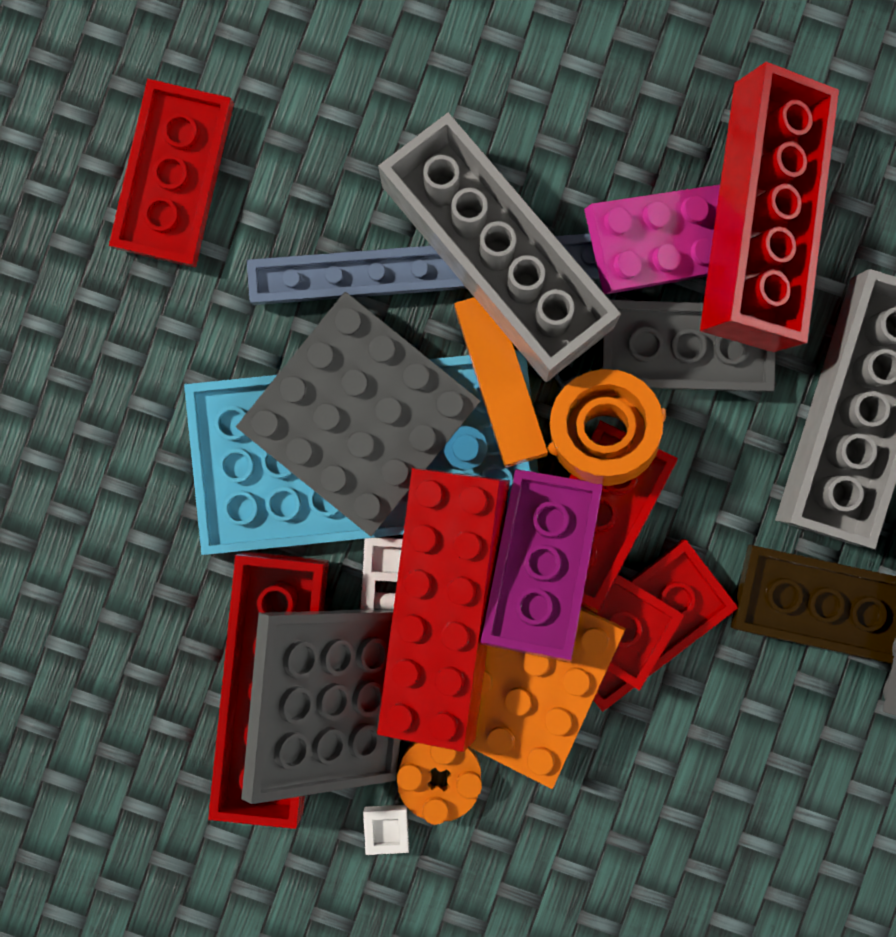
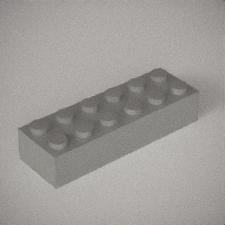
(498, 247)
(848, 442)

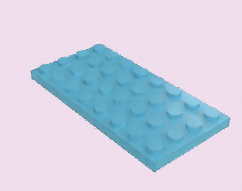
(258, 504)

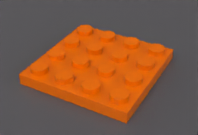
(539, 703)

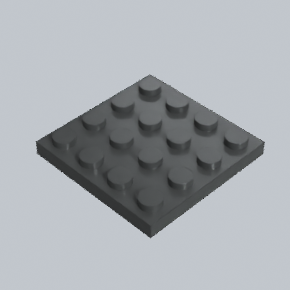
(357, 413)
(318, 704)

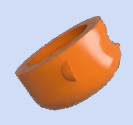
(613, 395)

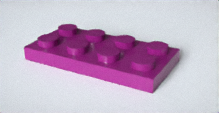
(542, 565)

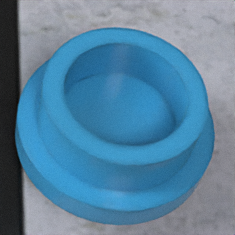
(466, 448)

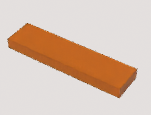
(501, 385)

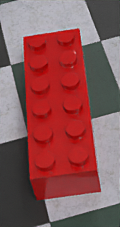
(770, 209)
(259, 586)
(441, 608)

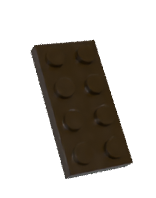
(817, 603)

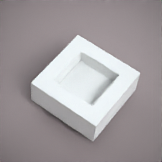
(386, 829)

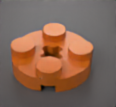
(438, 802)

